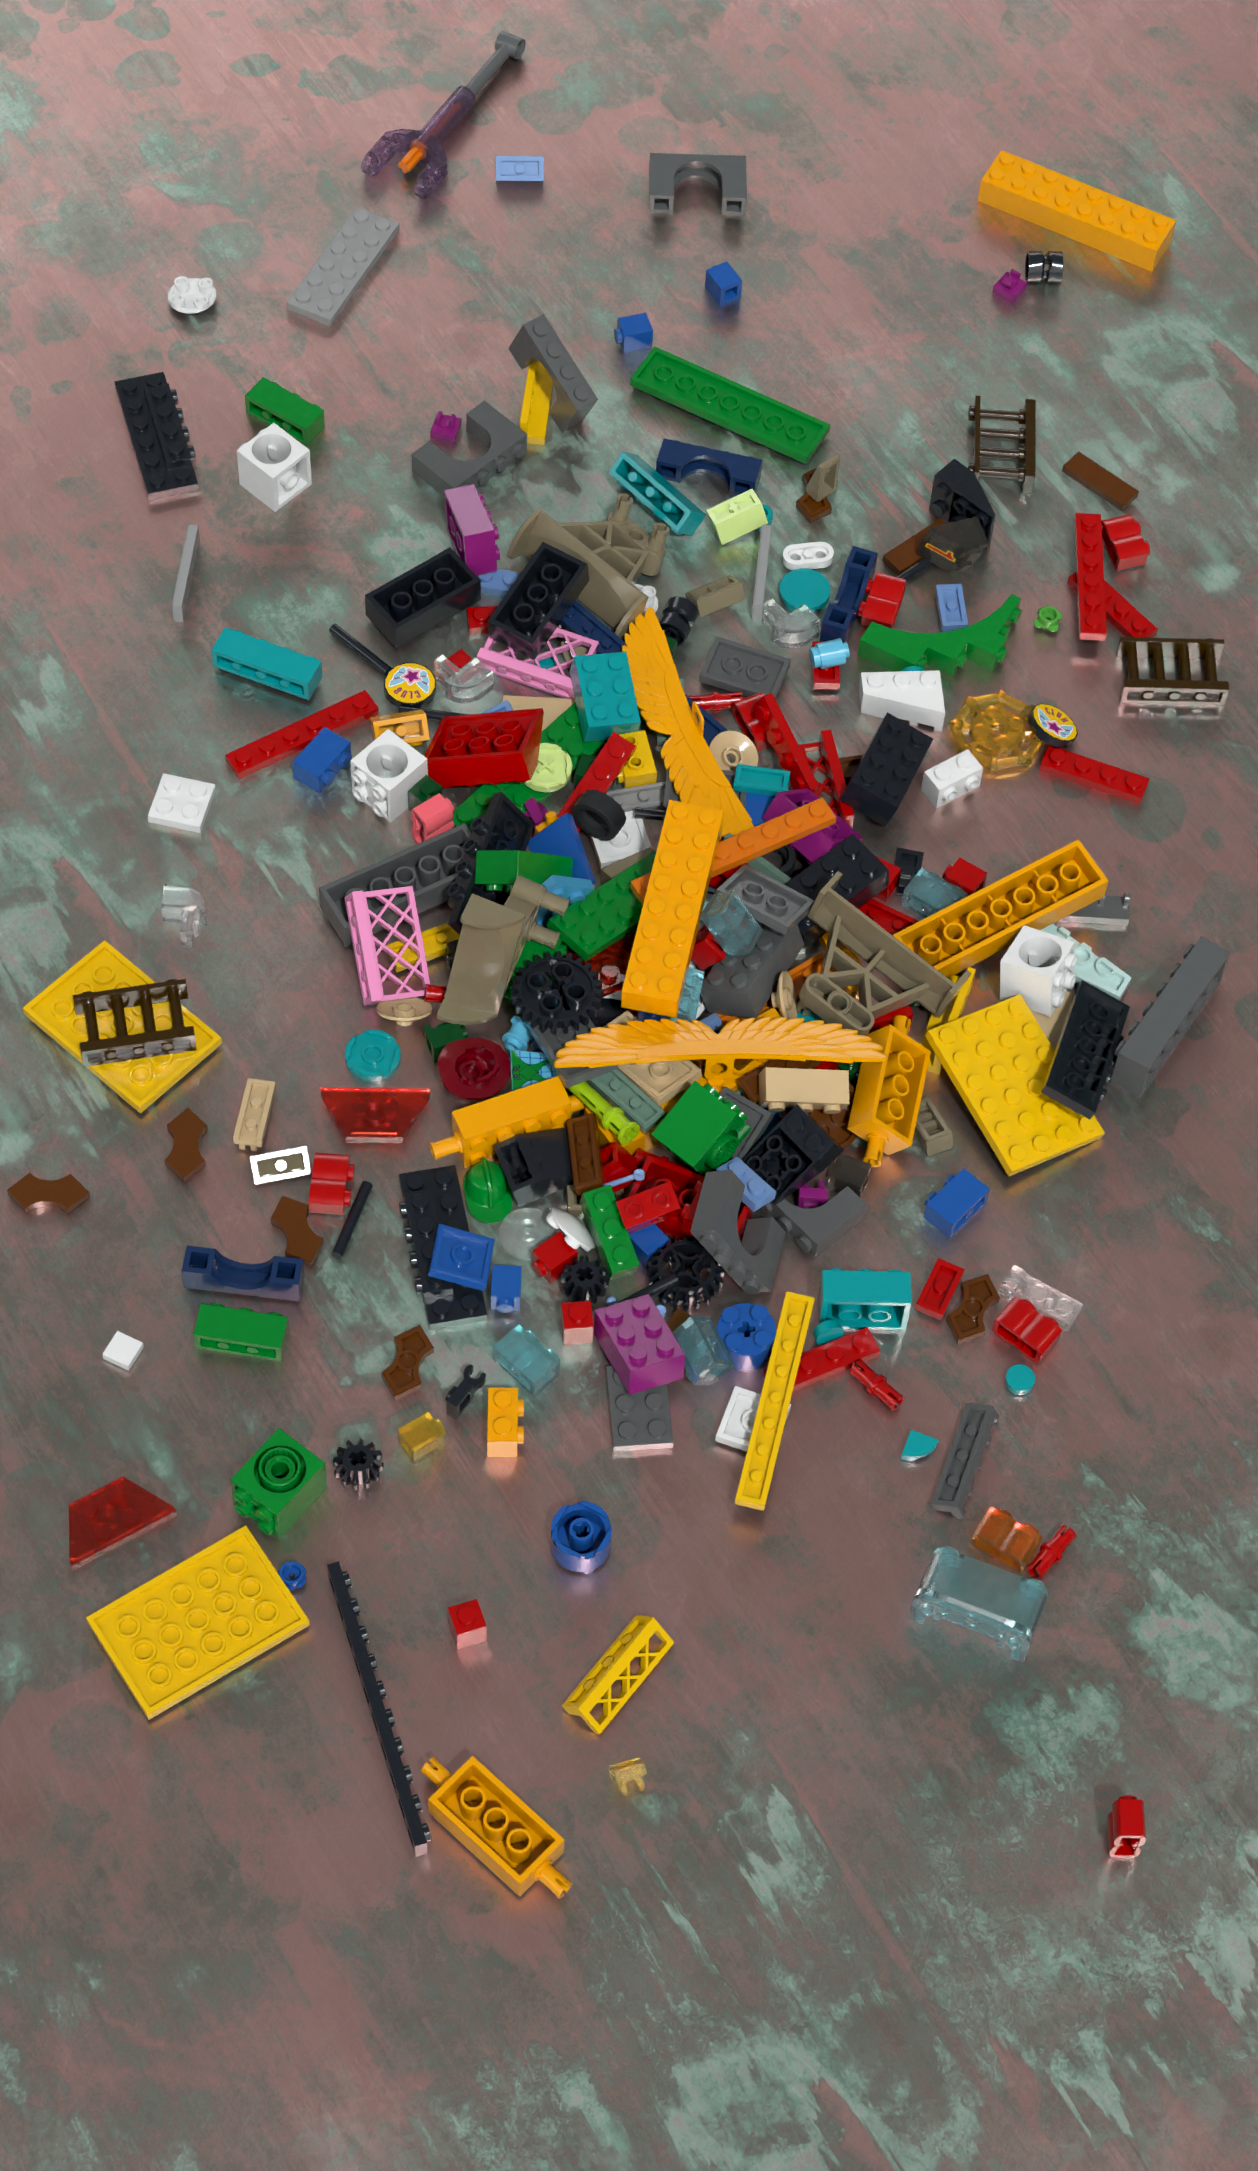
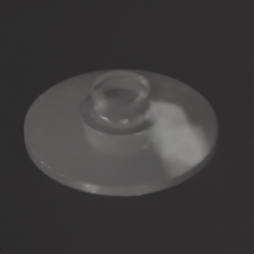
(520, 1242)

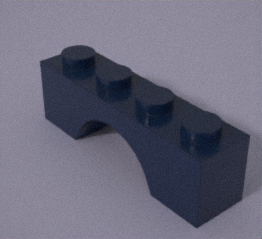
(682, 459)
(843, 612)
(212, 1271)

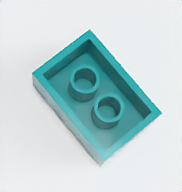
(604, 695)
(865, 1298)

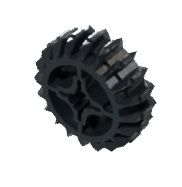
(691, 1258)

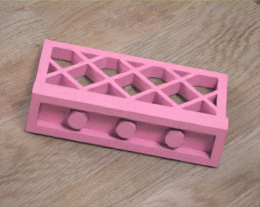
(534, 675)
(365, 943)

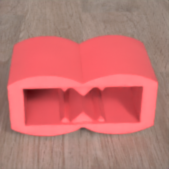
(432, 818)

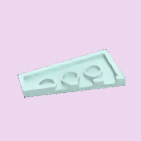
(1092, 969)

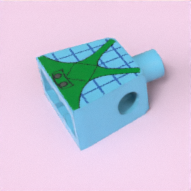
(529, 1068)

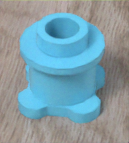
(518, 1035)

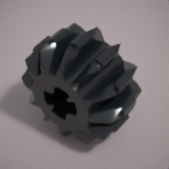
(584, 1280)
(355, 1456)

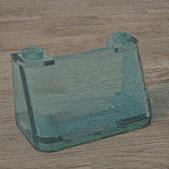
(980, 1599)

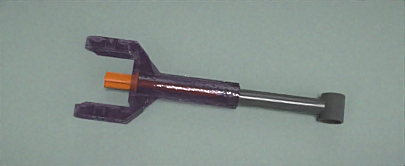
(425, 144)

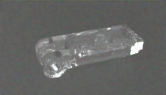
(1044, 1298)

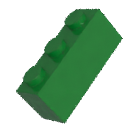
(288, 410)
(609, 1233)
(241, 1332)

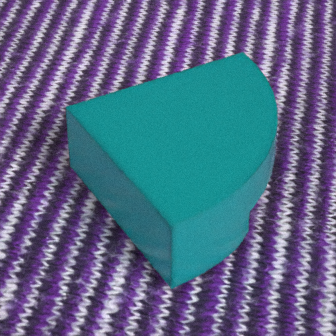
(918, 1446)

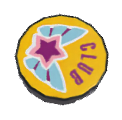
(410, 685)
(1052, 725)

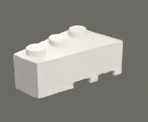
(904, 694)

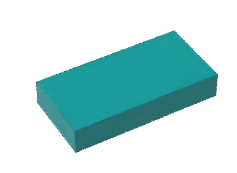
(760, 780)

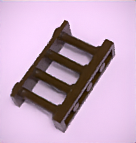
(1025, 435)
(1172, 691)
(136, 1046)

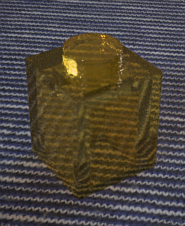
(422, 1438)

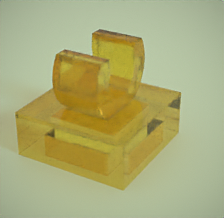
(628, 1771)

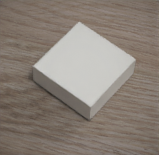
(123, 1350)

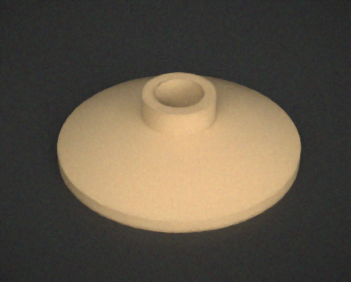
(736, 746)
(785, 996)
(404, 1010)

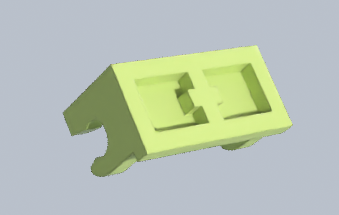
(737, 516)

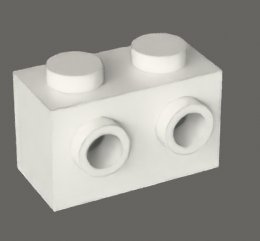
(951, 779)

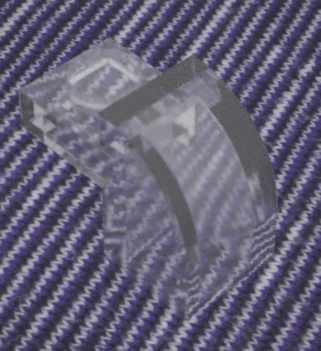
(790, 629)
(463, 684)
(184, 906)

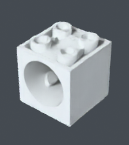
(274, 467)
(383, 758)
(1038, 969)

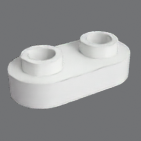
(807, 555)

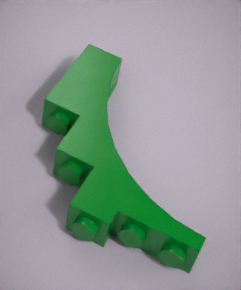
(946, 651)

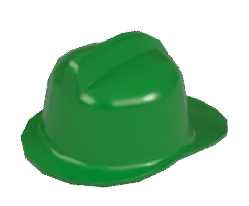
(487, 1192)

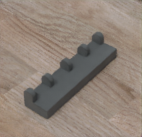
(1107, 910)
(964, 1459)

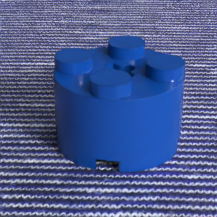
(747, 1335)
(568, 1545)

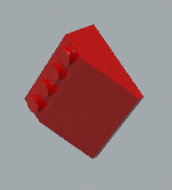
(485, 748)

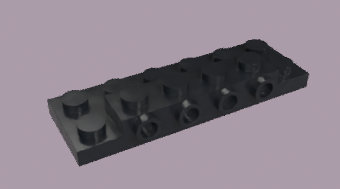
(158, 435)
(500, 829)
(1086, 1050)
(430, 1200)

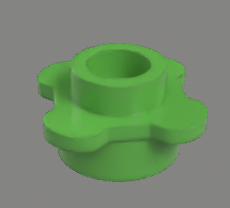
(1048, 618)

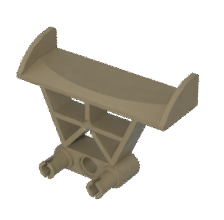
(615, 557)
(491, 947)
(881, 952)

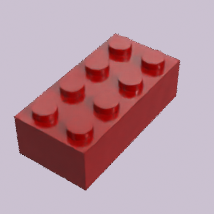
(684, 1181)

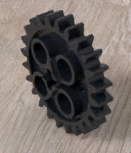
(578, 983)

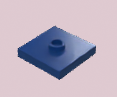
(461, 1257)

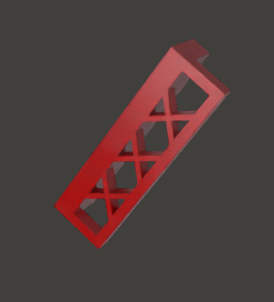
(832, 770)

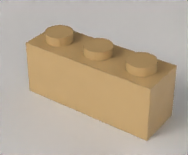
(804, 1087)

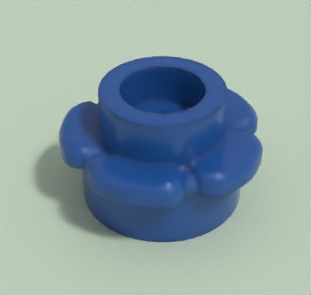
(296, 1569)

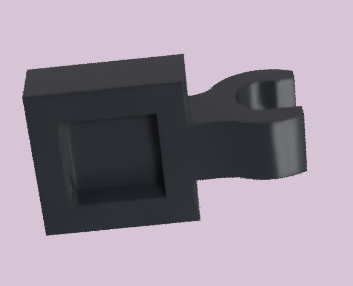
(910, 863)
(461, 1396)

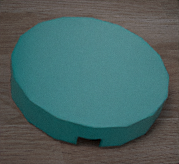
(806, 588)
(372, 1056)

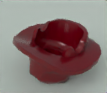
(473, 1068)

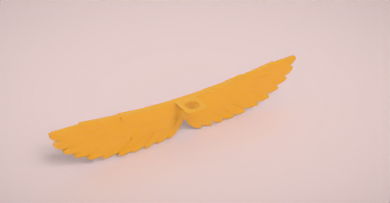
(668, 712)
(683, 1040)

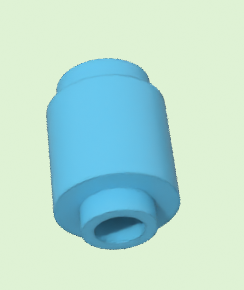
(829, 654)

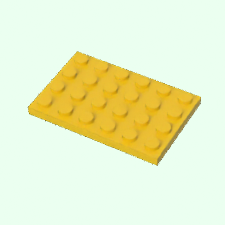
(999, 1070)
(136, 1080)
(197, 1622)

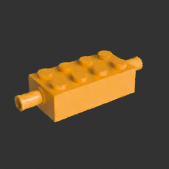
(889, 1092)
(500, 1118)
(496, 1826)

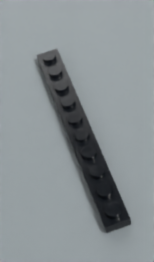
(382, 1719)

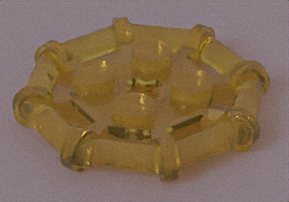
(995, 719)

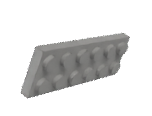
(343, 266)

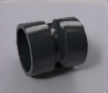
(1035, 265)
(678, 618)

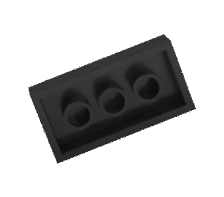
(423, 597)
(538, 600)
(886, 769)
(861, 880)

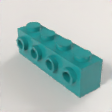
(657, 493)
(267, 663)

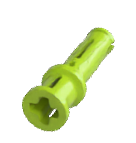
(611, 1117)

